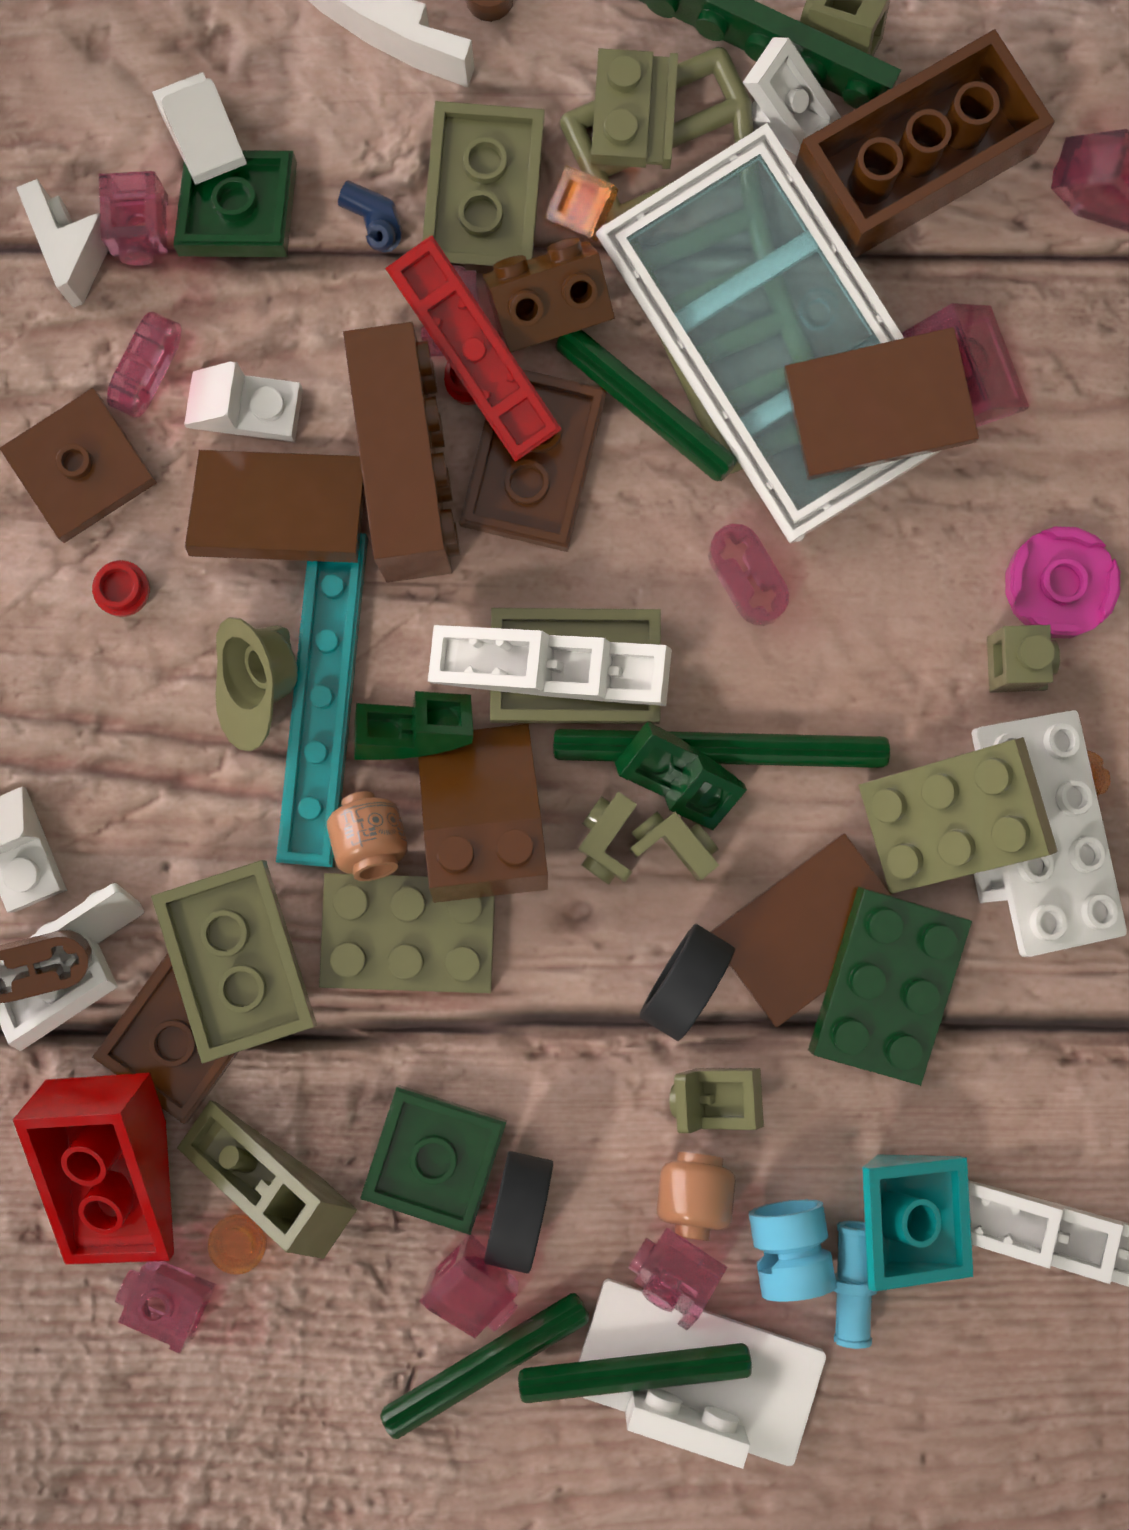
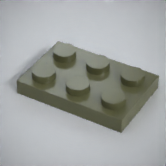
(483, 182)
(615, 625)
(958, 816)
(399, 939)
(233, 961)

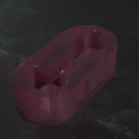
(144, 364)
(759, 567)

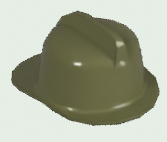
(252, 675)

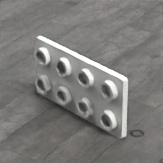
(1074, 892)
(717, 1418)

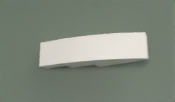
(404, 33)
(549, 665)
(1049, 1234)

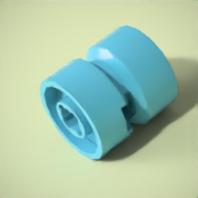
(793, 1258)

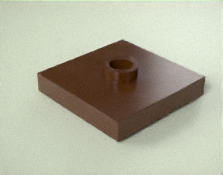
(78, 465)

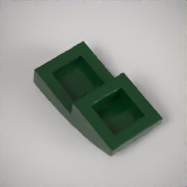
(430, 727)
(681, 774)

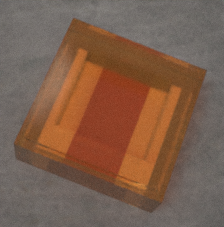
(581, 202)

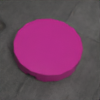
(1063, 581)

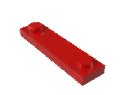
(473, 348)

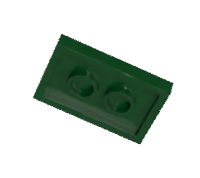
(889, 986)

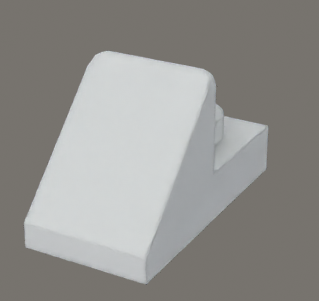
(788, 95)
(200, 127)
(70, 248)
(243, 405)
(26, 859)

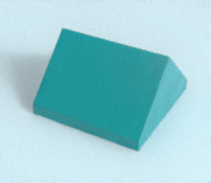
(916, 1220)

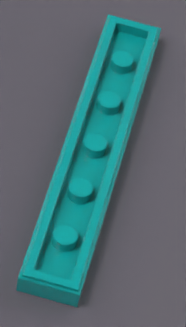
(321, 709)

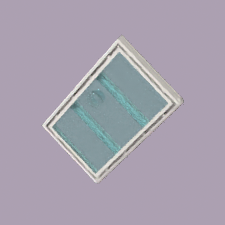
(739, 285)

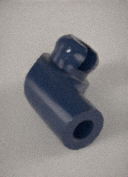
(378, 213)

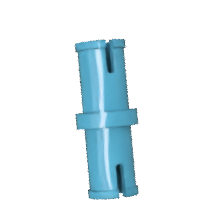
(852, 1290)

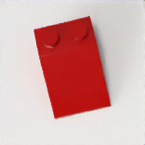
(101, 1167)

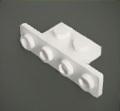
(95, 920)

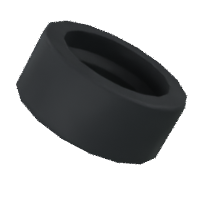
(687, 982)
(519, 1212)

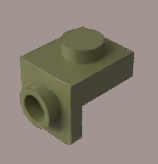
(605, 822)
(690, 845)
(717, 1099)

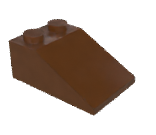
(483, 817)

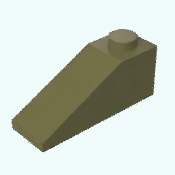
(267, 1183)

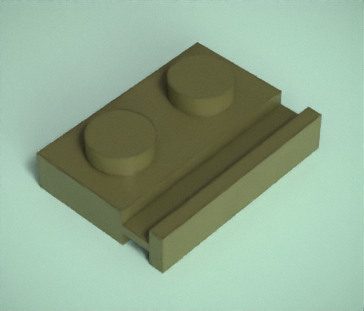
(634, 108)

